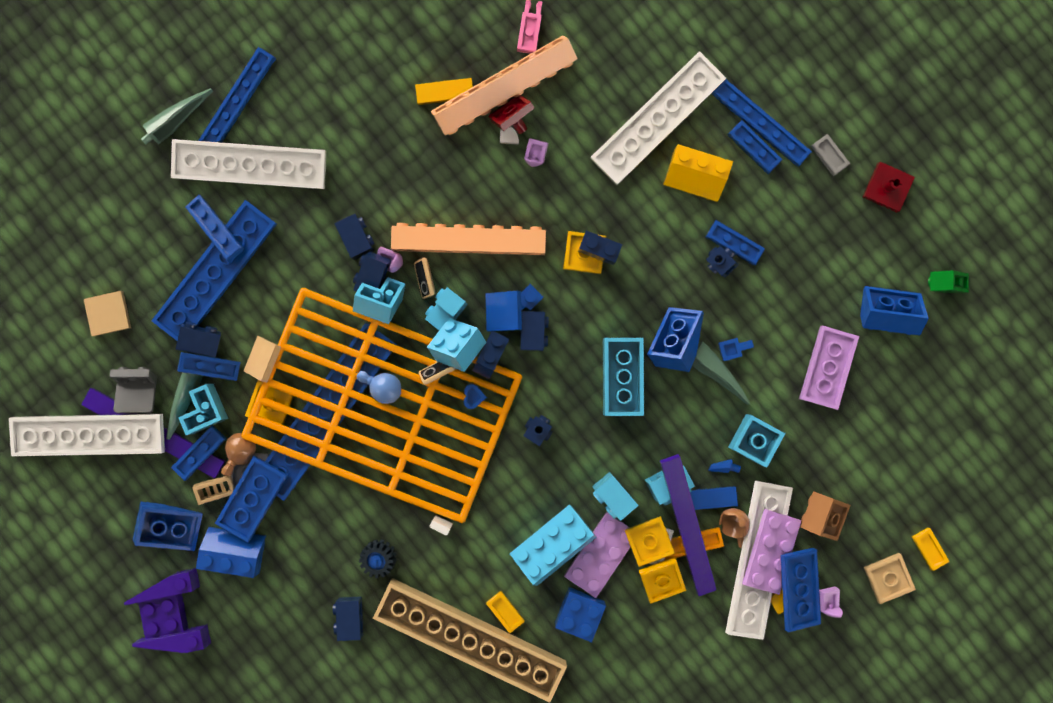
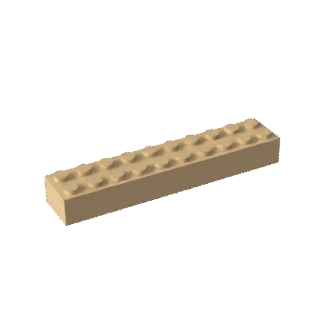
(470, 640)

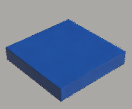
(503, 311)

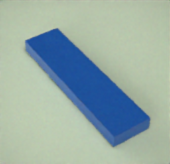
(214, 228)

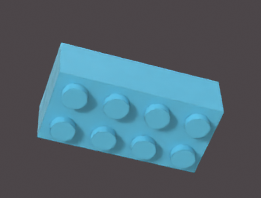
(623, 376)
(552, 545)

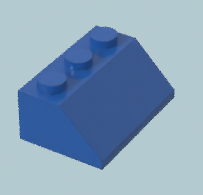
(893, 311)
(229, 554)

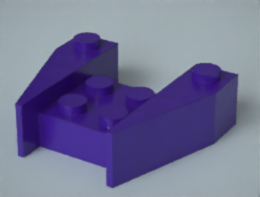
(165, 615)

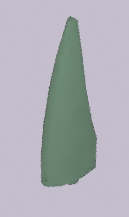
(168, 121)
(710, 365)
(182, 399)

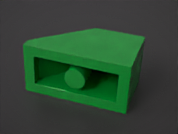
(949, 281)

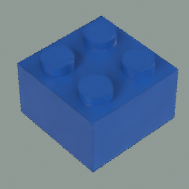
(580, 614)

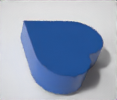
(473, 397)

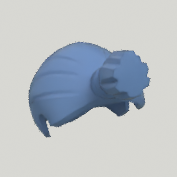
(383, 387)

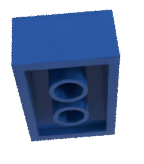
(677, 339)
(166, 527)

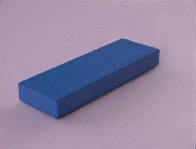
(754, 147)
(735, 242)
(208, 366)
(199, 453)
(714, 497)

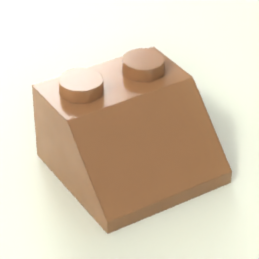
(824, 516)

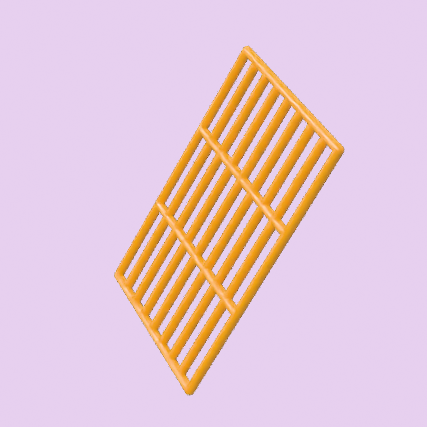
(426, 401)

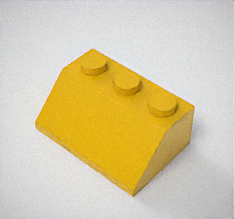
(697, 173)

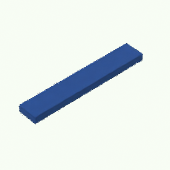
(238, 97)
(761, 122)

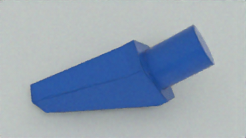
(725, 467)

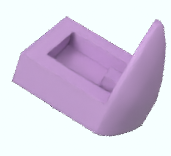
(535, 152)
(396, 258)
(830, 602)

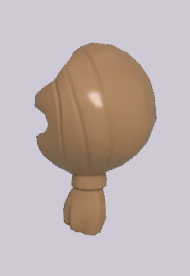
(238, 453)
(735, 524)

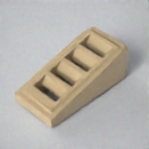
(201, 499)

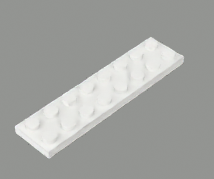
(658, 118)
(248, 164)
(87, 435)
(751, 605)

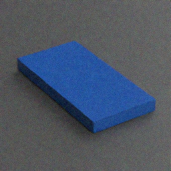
(251, 499)
(800, 589)

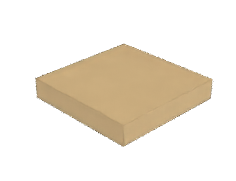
(107, 313)
(262, 359)
(889, 578)

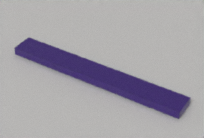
(175, 446)
(688, 524)

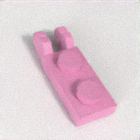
(529, 29)

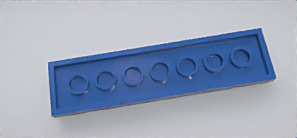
(213, 272)

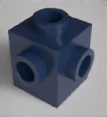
(726, 266)
(538, 437)

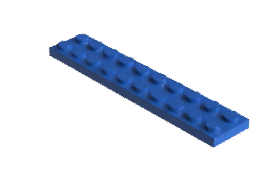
(296, 468)

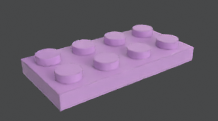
(829, 367)
(774, 537)
(600, 557)

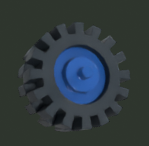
(378, 558)

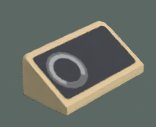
(424, 278)
(434, 372)

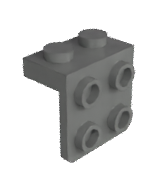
(134, 390)

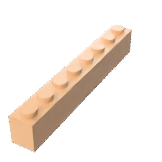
(504, 85)
(468, 240)

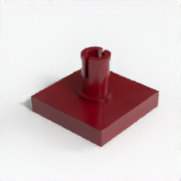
(512, 114)
(888, 187)

